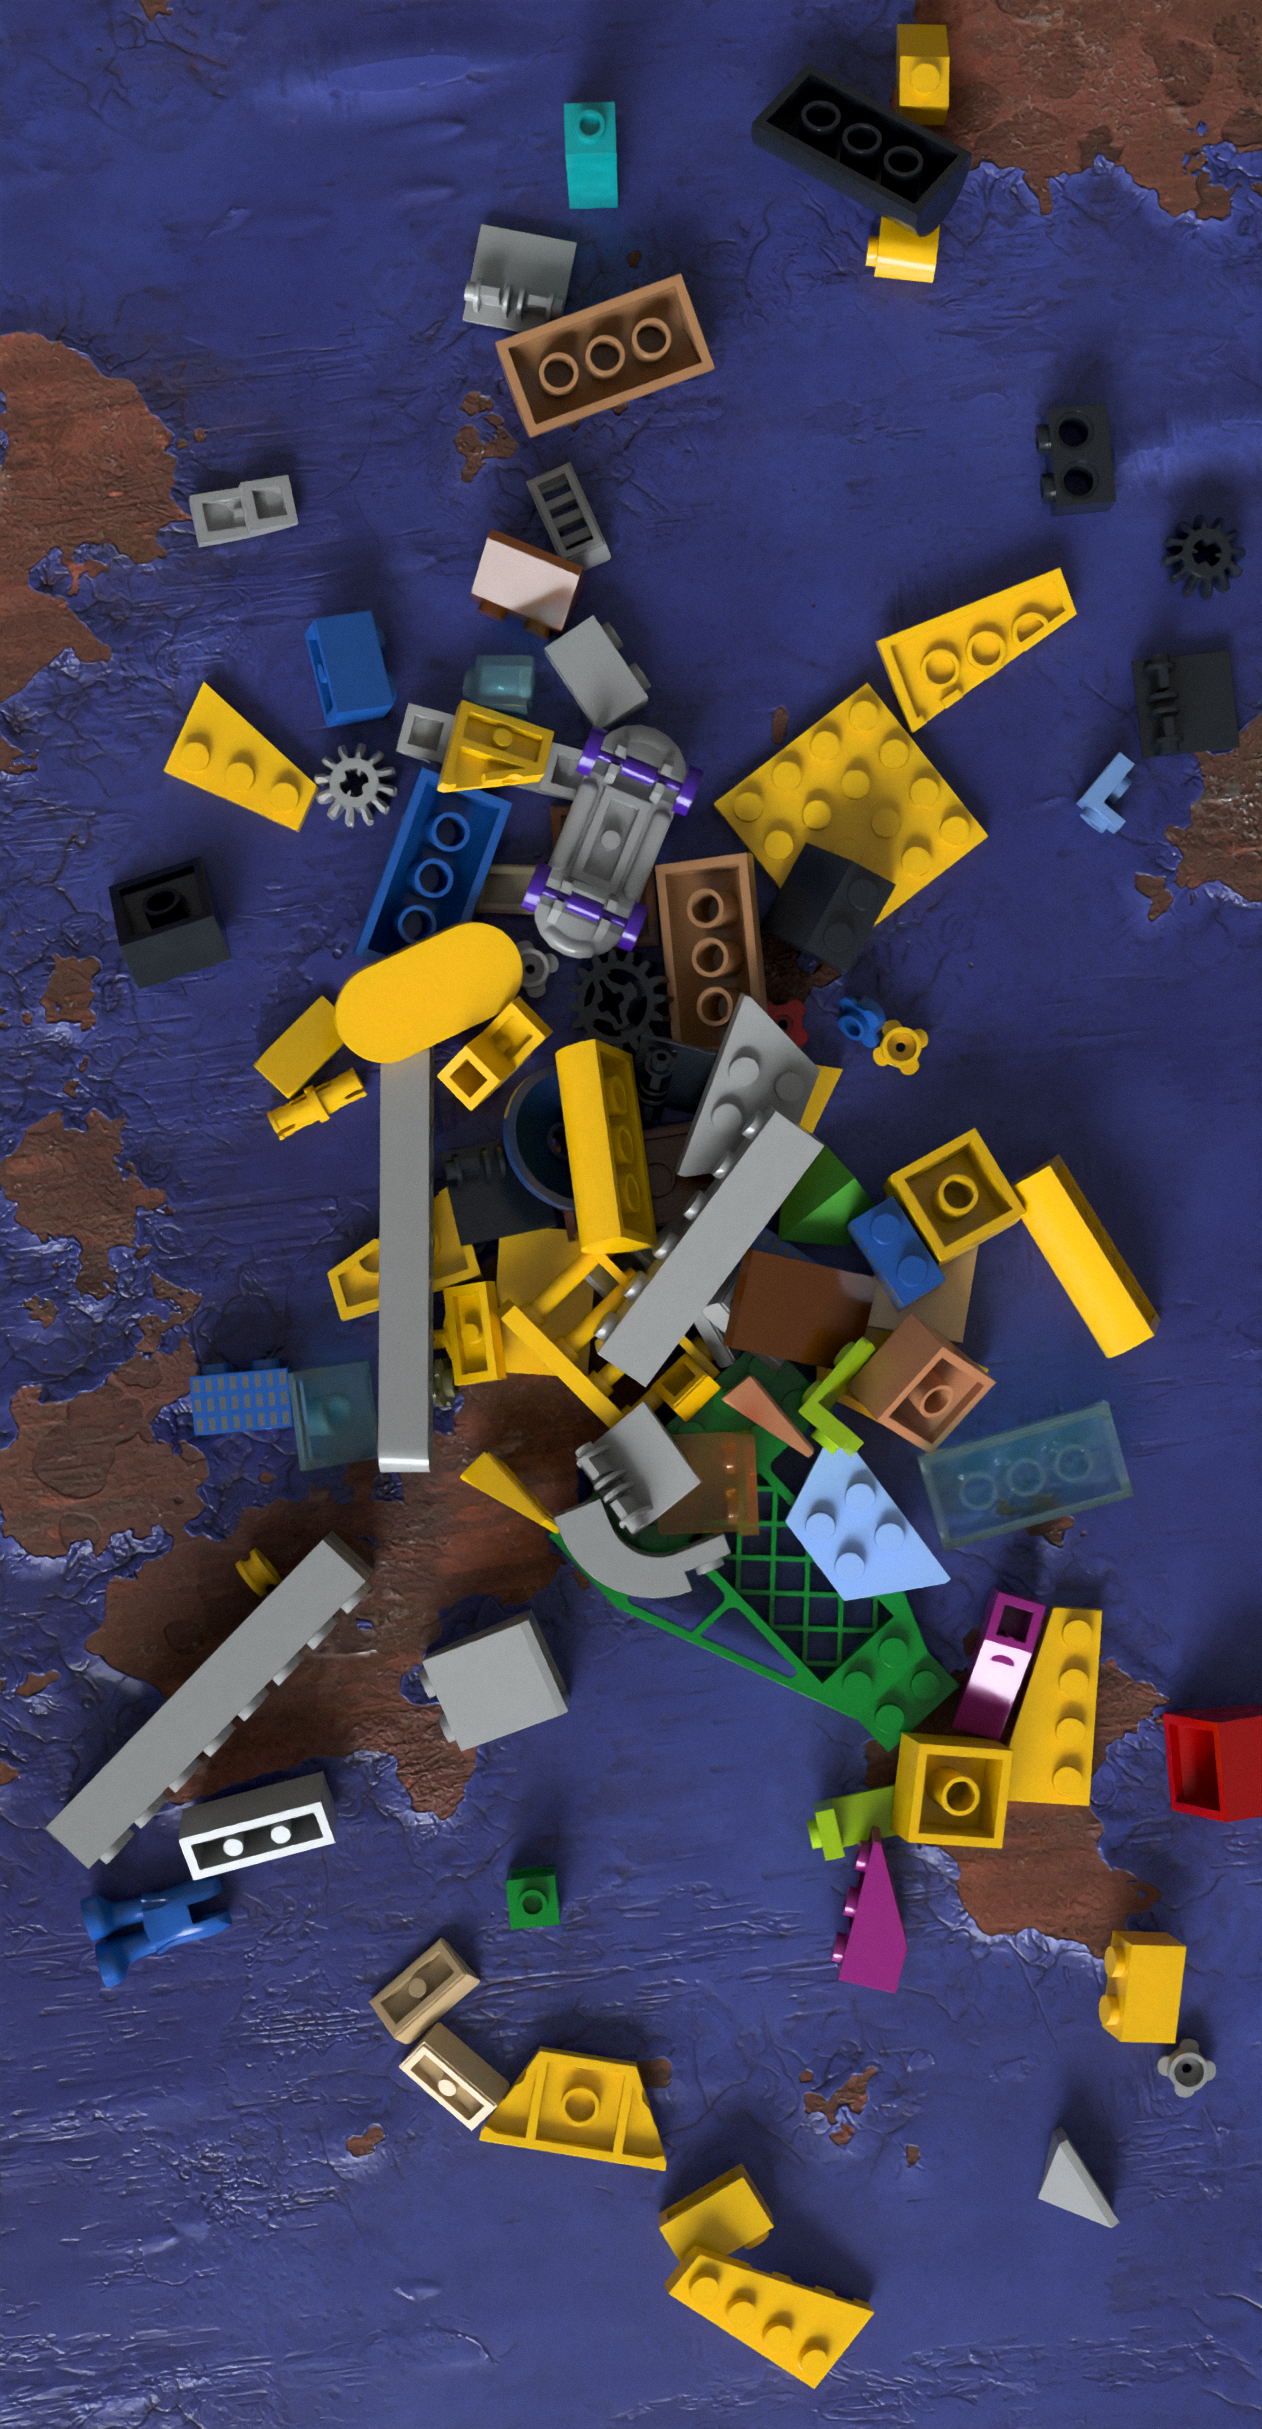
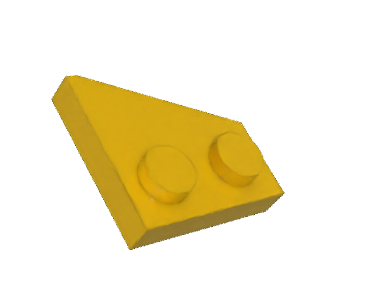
(492, 750)

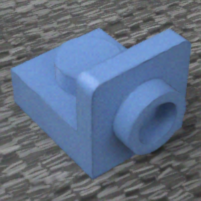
(1108, 785)

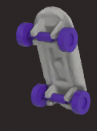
(610, 841)

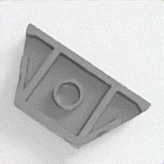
(750, 1071)

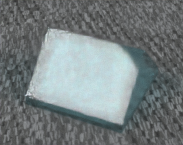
(333, 1414)

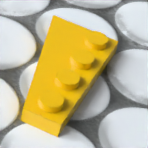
(778, 2318)

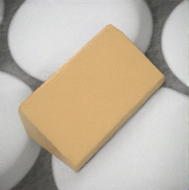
(424, 1992)
(455, 2076)

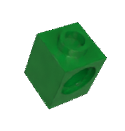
(533, 1896)

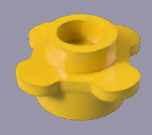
(913, 1042)

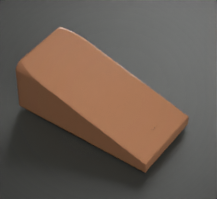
(758, 1405)

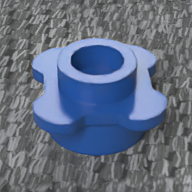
(861, 1019)

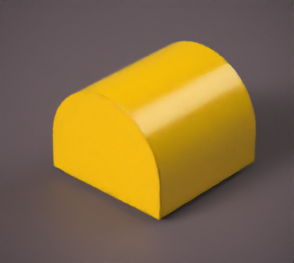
(685, 1387)

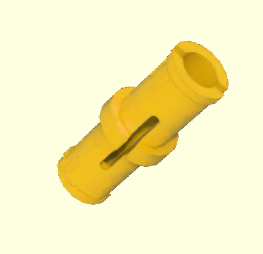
(316, 1103)

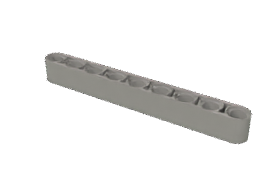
(406, 1264)

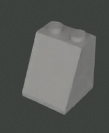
(495, 1682)

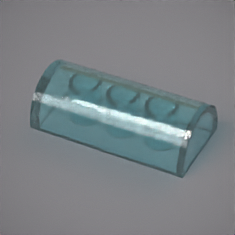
(1024, 1475)

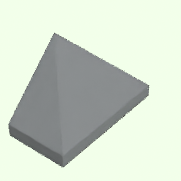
(1071, 2185)

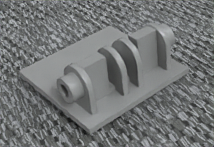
(518, 279)
(638, 1469)

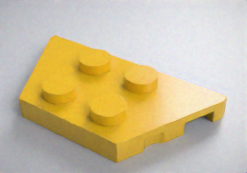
(579, 2109)

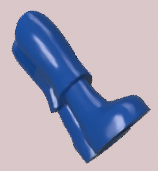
(164, 1919)

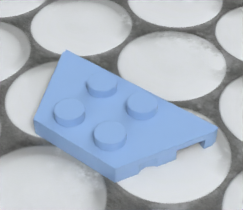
(859, 1531)

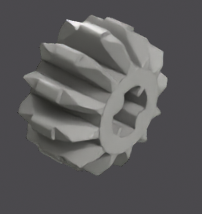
(340, 780)

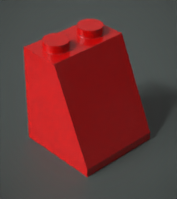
(1215, 1761)

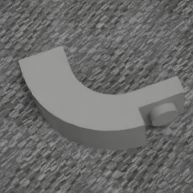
(627, 1569)

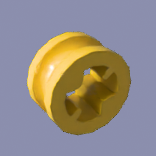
(258, 1572)

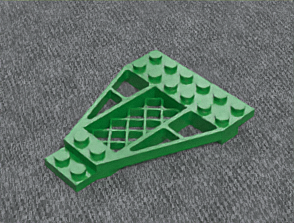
(886, 1677)

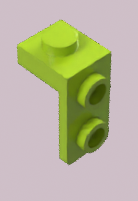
(823, 1394)
(849, 1819)

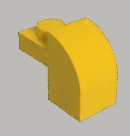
(495, 1054)

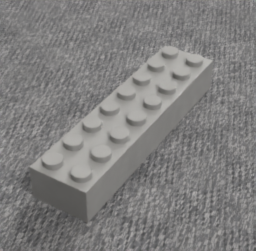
(202, 1709)

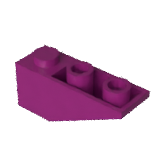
(998, 1662)
(875, 1934)

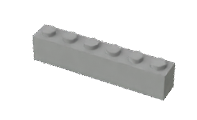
(707, 1244)

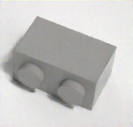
(597, 674)

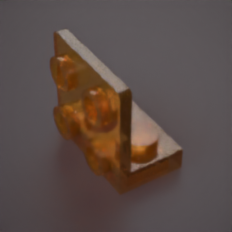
(729, 1486)

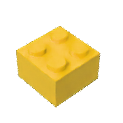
(955, 1197)
(951, 1790)

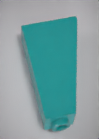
(591, 155)

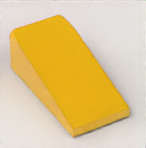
(301, 1049)
(500, 1482)

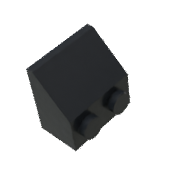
(827, 907)
(169, 923)

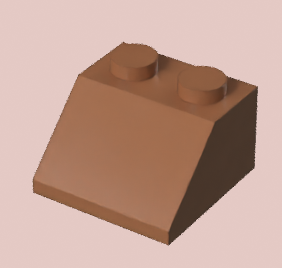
(920, 1384)

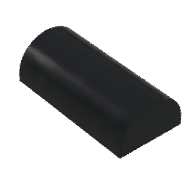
(863, 150)

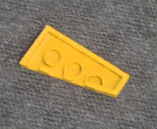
(958, 650)
(1058, 1712)

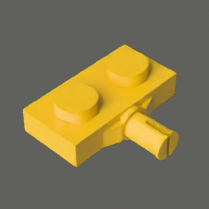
(472, 1333)

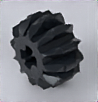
(1199, 540)

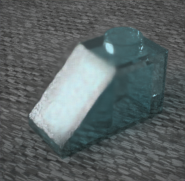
(502, 684)

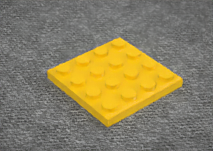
(858, 792)

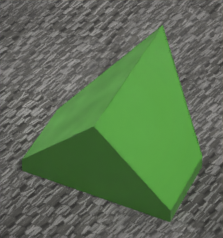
(823, 1203)

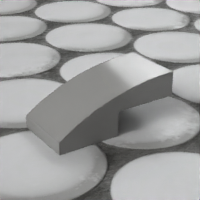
(243, 511)

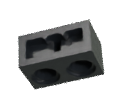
(1089, 460)

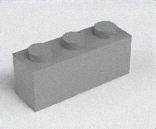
(258, 1825)

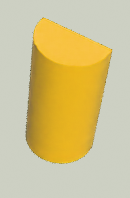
(605, 1148)
(1085, 1258)

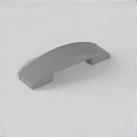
(427, 735)

